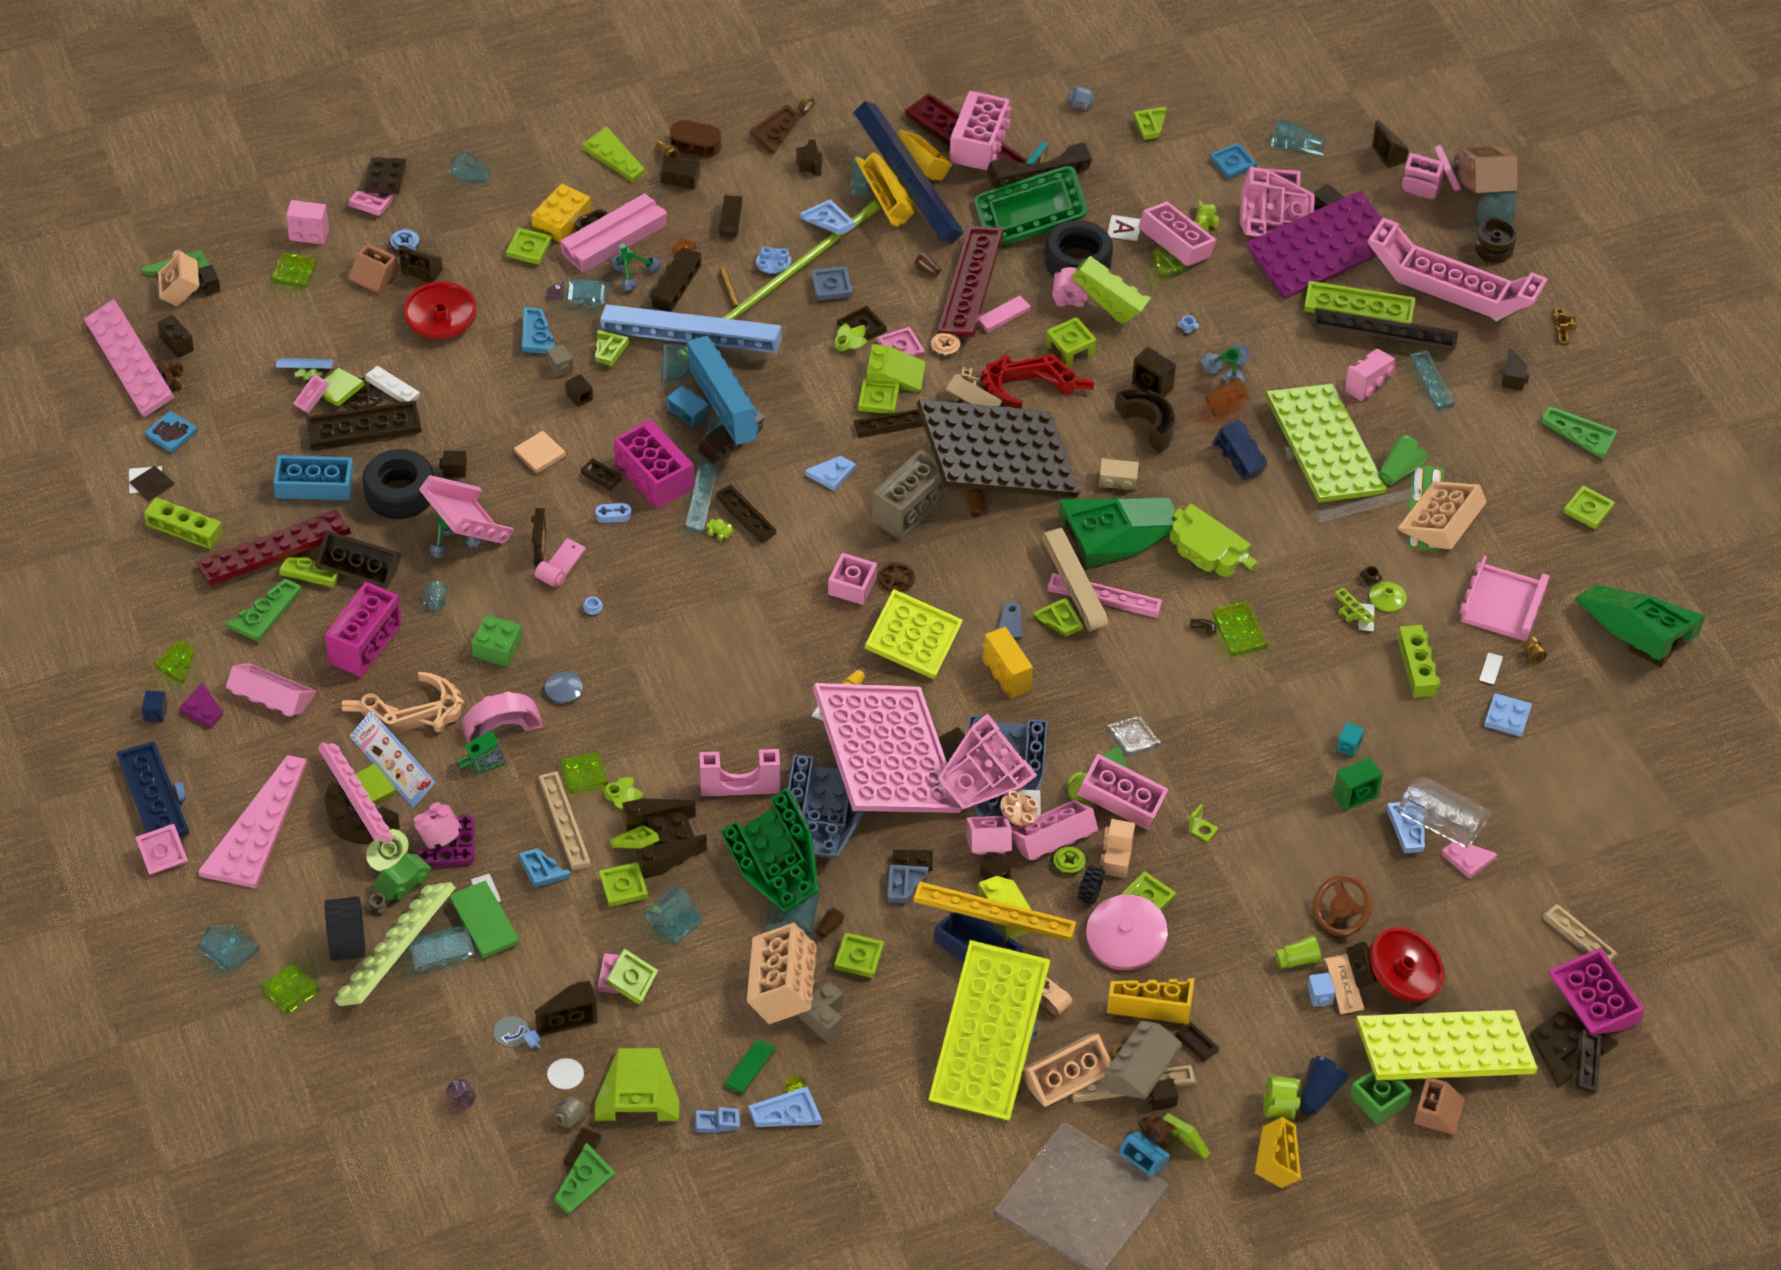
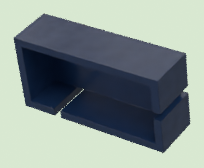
(967, 928)

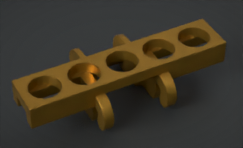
(1564, 327)

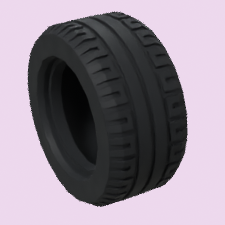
(1077, 235)

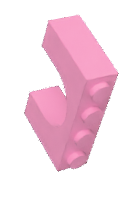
(762, 780)

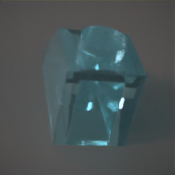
(469, 168)

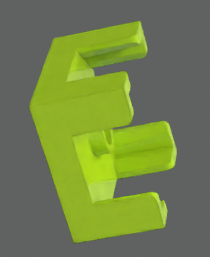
(1071, 339)

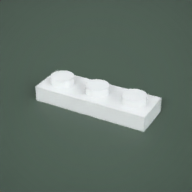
(391, 385)

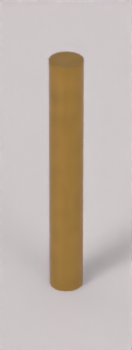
(728, 286)

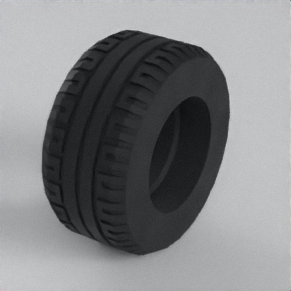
(391, 466)

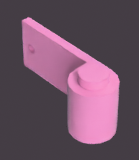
(560, 564)

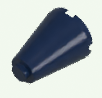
(1320, 1084)

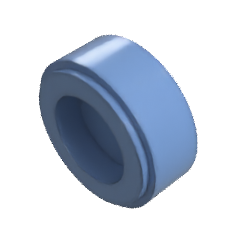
(179, 792)

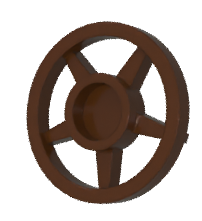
(897, 576)

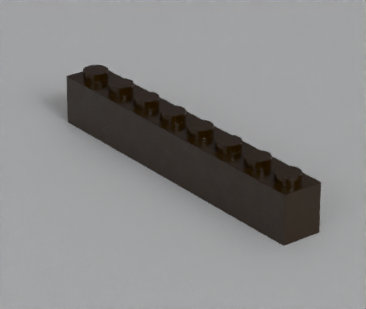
(1385, 328)

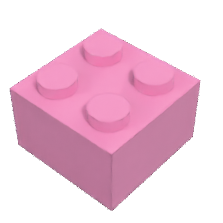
(307, 222)
(852, 578)
(989, 834)

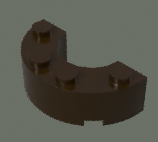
(1152, 408)
(348, 823)

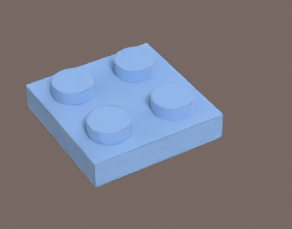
(1508, 715)

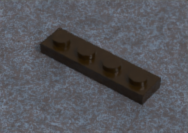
(746, 513)

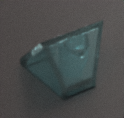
(675, 362)

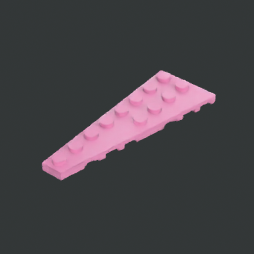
(249, 842)

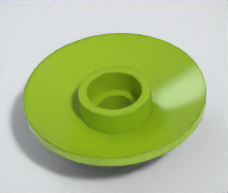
(1387, 596)

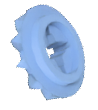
(404, 235)

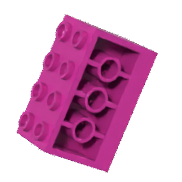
(653, 464)
(363, 629)

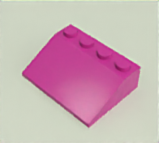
(1598, 993)

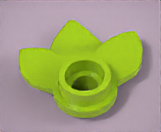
(850, 338)
(623, 792)

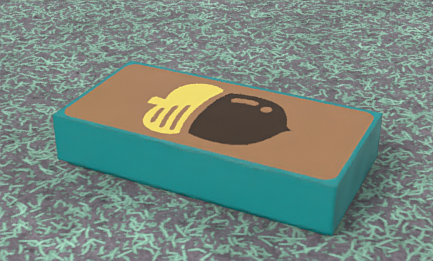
(1039, 155)

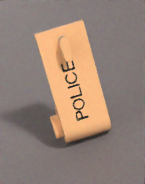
(1344, 984)

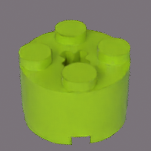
(1281, 1097)

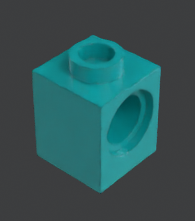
(1350, 739)

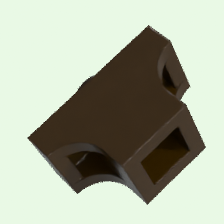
(809, 158)
(1360, 964)

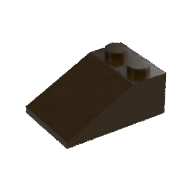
(567, 1010)

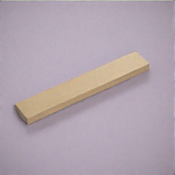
(564, 821)
(1182, 1077)

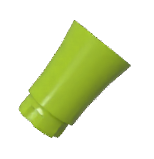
(1299, 953)

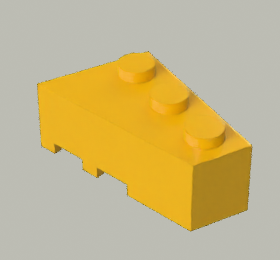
(1279, 1153)

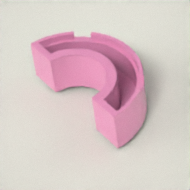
(501, 710)

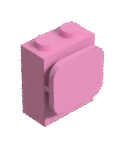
(1423, 176)

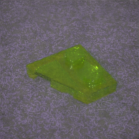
(1167, 263)

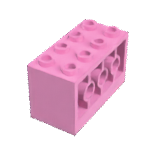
(980, 130)

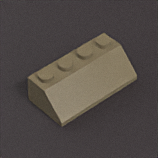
(1142, 1061)

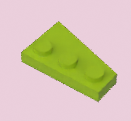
(305, 570)

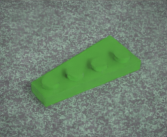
(1583, 432)
(266, 611)

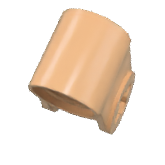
(1055, 998)

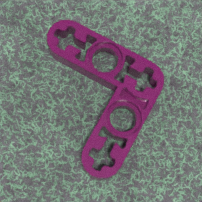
(460, 850)

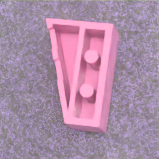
(1369, 374)

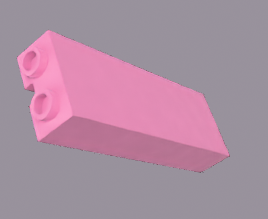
(622, 226)

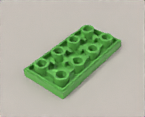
(484, 919)

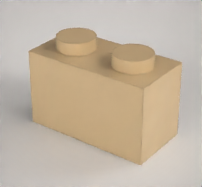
(1118, 474)

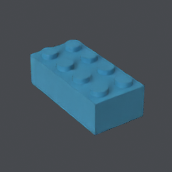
(313, 477)

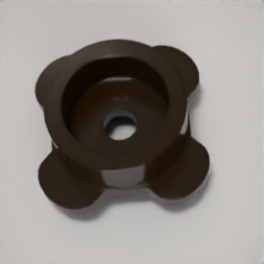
(1371, 575)

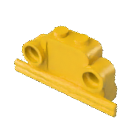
(887, 189)

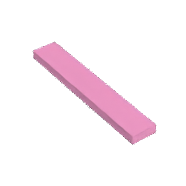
(1114, 597)

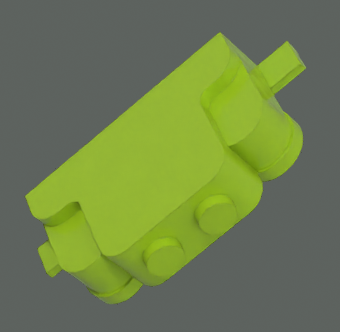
(1209, 542)

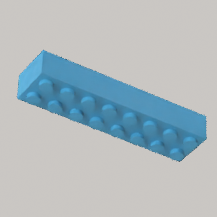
(722, 390)

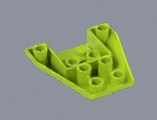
(637, 1083)

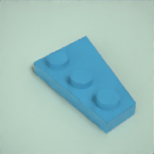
(535, 332)

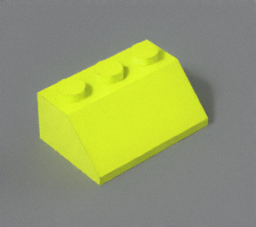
(1007, 892)

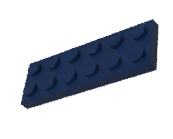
(151, 788)

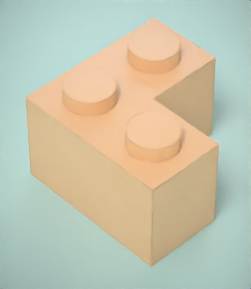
(1118, 848)

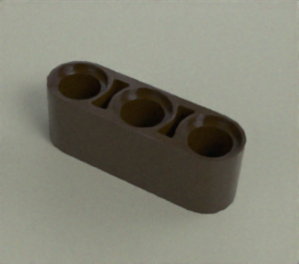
(730, 216)

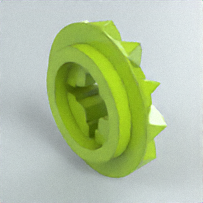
(1069, 853)

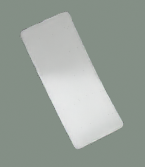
(1370, 627)
(1491, 668)

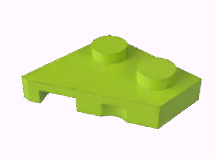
(1150, 122)

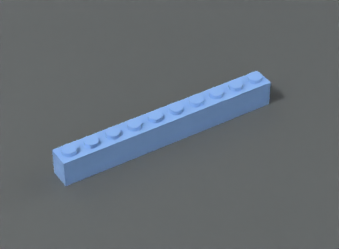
(686, 327)

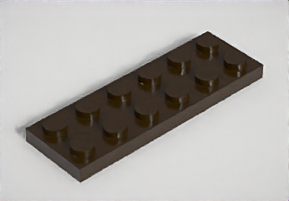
(363, 424)

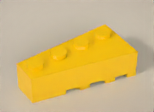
(1152, 1000)

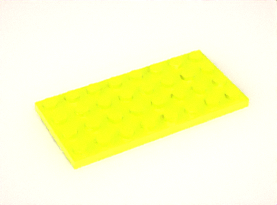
(989, 1030)
(1445, 1045)

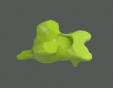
(1205, 216)

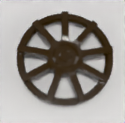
(363, 395)

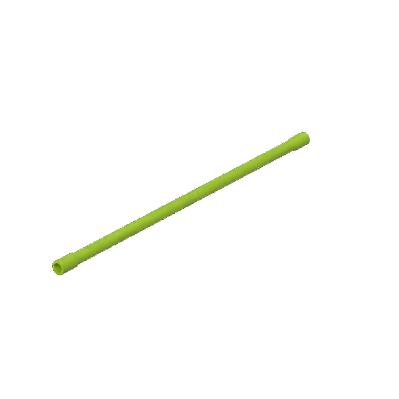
(867, 212)

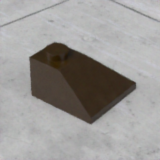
(1388, 146)

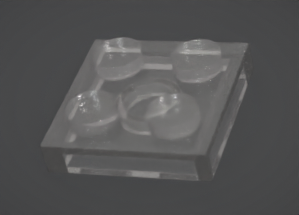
(1133, 736)

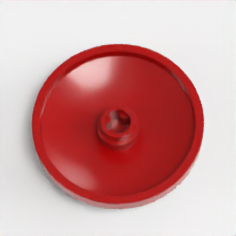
(440, 310)
(1406, 964)

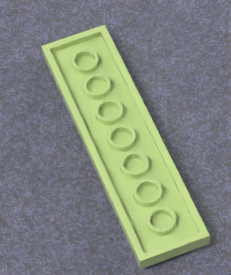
(394, 944)

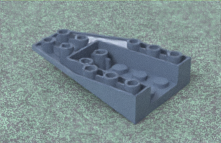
(1030, 744)
(824, 805)

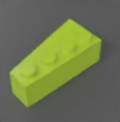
(1109, 290)

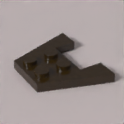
(1559, 1039)

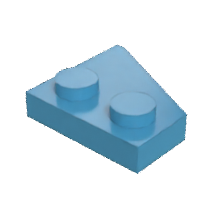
(541, 868)

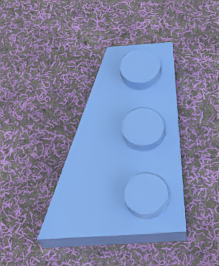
(829, 217)

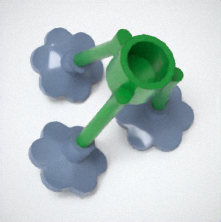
(1232, 356)

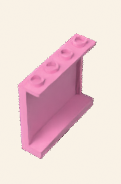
(461, 511)
(1503, 601)

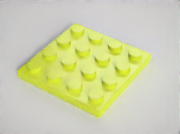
(913, 634)

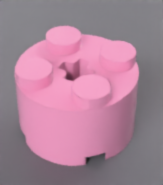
(1067, 290)
(437, 825)

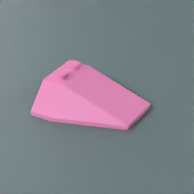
(1271, 202)
(984, 766)

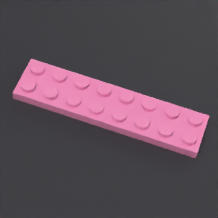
(129, 358)

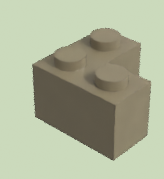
(823, 1014)

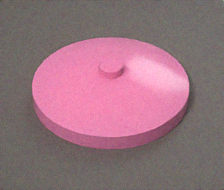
(1126, 932)

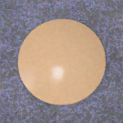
(1019, 809)

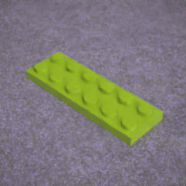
(1359, 301)

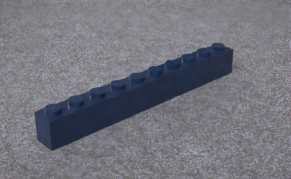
(908, 172)

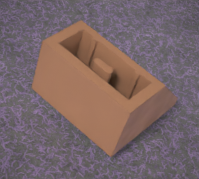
(373, 268)
(1439, 1106)

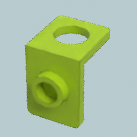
(1197, 822)

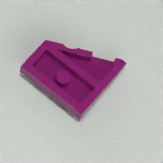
(202, 707)

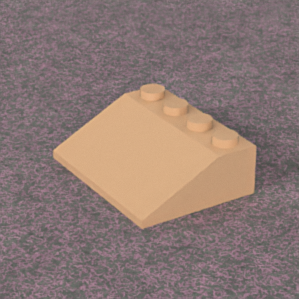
(1444, 513)

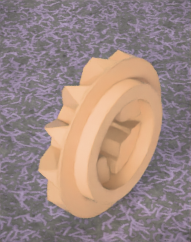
(943, 339)

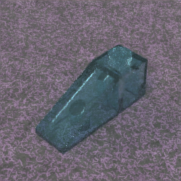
(1295, 137)

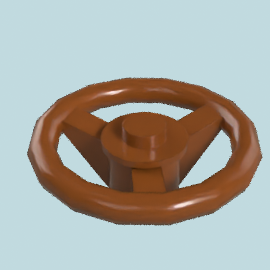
(1342, 905)

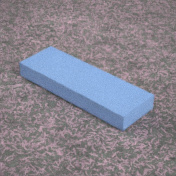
(304, 363)

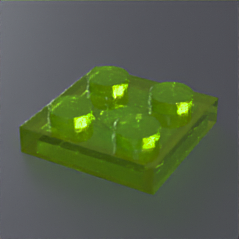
(294, 270)
(584, 772)
(290, 987)

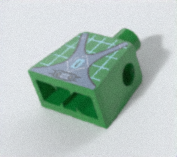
(483, 754)

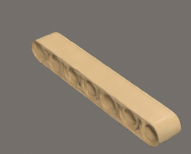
(1075, 579)

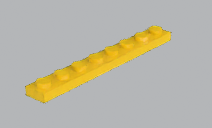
(995, 911)

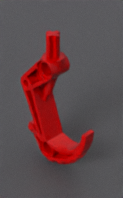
(1046, 367)

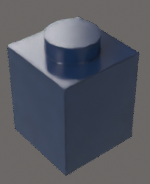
(154, 706)

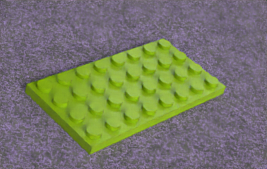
(1325, 443)

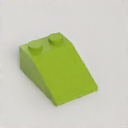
(897, 367)

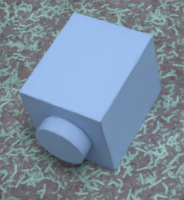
(1321, 990)

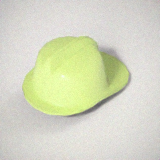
(385, 855)

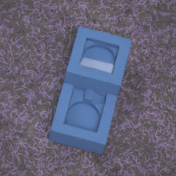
(720, 1121)

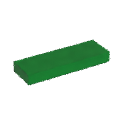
(750, 1066)

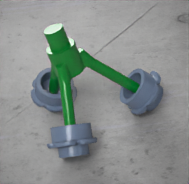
(621, 262)
(443, 529)

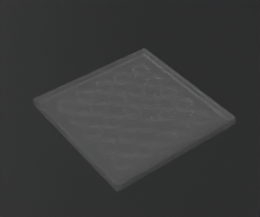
(1081, 1199)

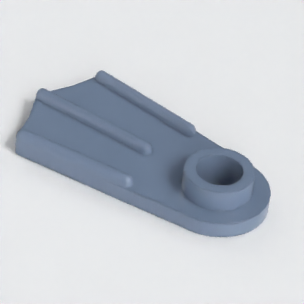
(1012, 620)

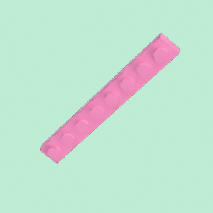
(355, 792)

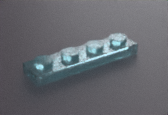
(1432, 380)

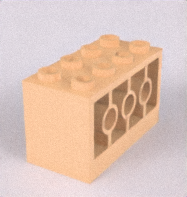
(781, 973)

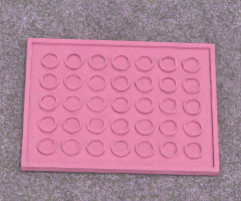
(885, 747)

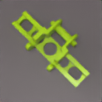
(1348, 605)

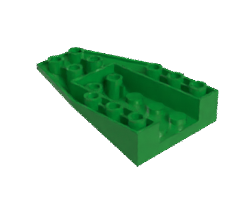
(1116, 526)
(1641, 619)
(776, 853)

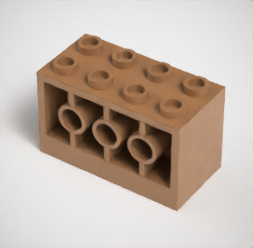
(1487, 169)

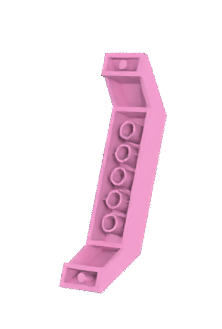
(1451, 278)

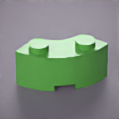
(402, 877)

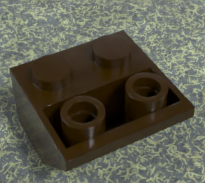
(419, 263)

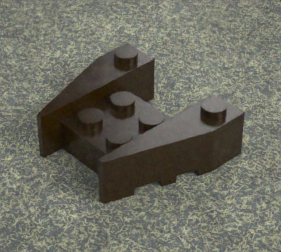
(675, 835)

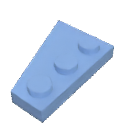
(1408, 831)
(786, 1110)

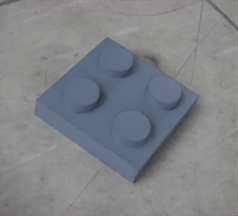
(831, 283)

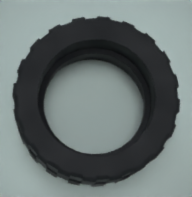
(345, 928)

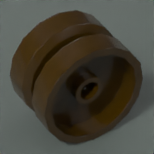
(1496, 240)

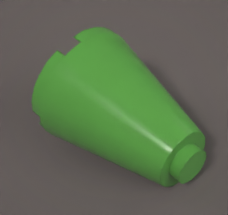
(1402, 460)

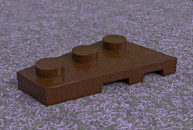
(775, 128)

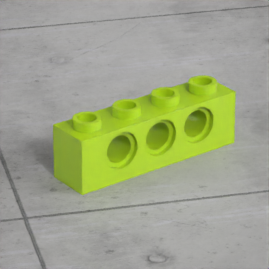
(183, 523)
(1418, 661)

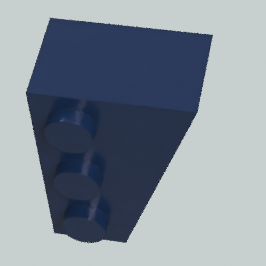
(1240, 449)

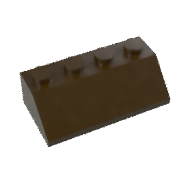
(358, 559)

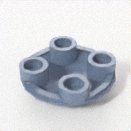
(563, 687)

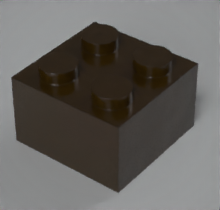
(1153, 372)

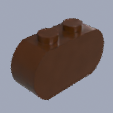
(695, 138)

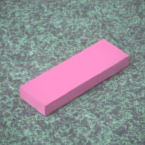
(1004, 314)

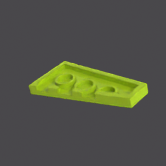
(613, 153)

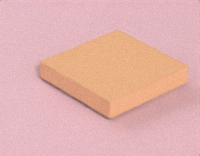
(539, 452)

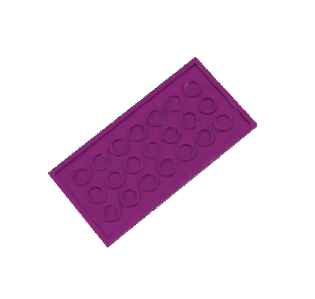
(1317, 244)

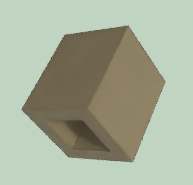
(560, 360)

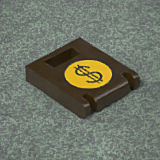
(539, 535)

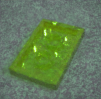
(1239, 628)

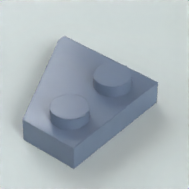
(904, 882)

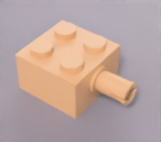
(178, 278)

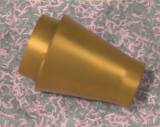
(667, 149)

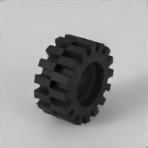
(1091, 884)

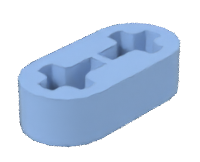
(613, 513)

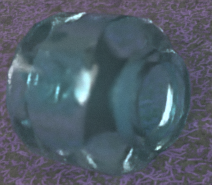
(435, 595)

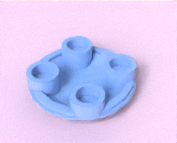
(773, 260)

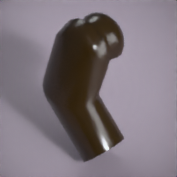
(1203, 623)

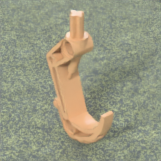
(398, 721)

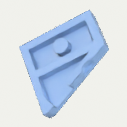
(832, 472)

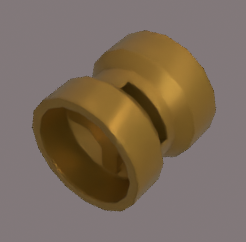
(1535, 650)

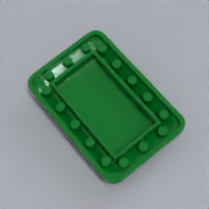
(1033, 204)

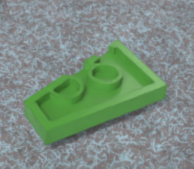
(584, 1179)

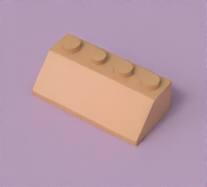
(1079, 1061)

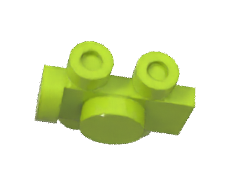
(307, 375)
(719, 527)

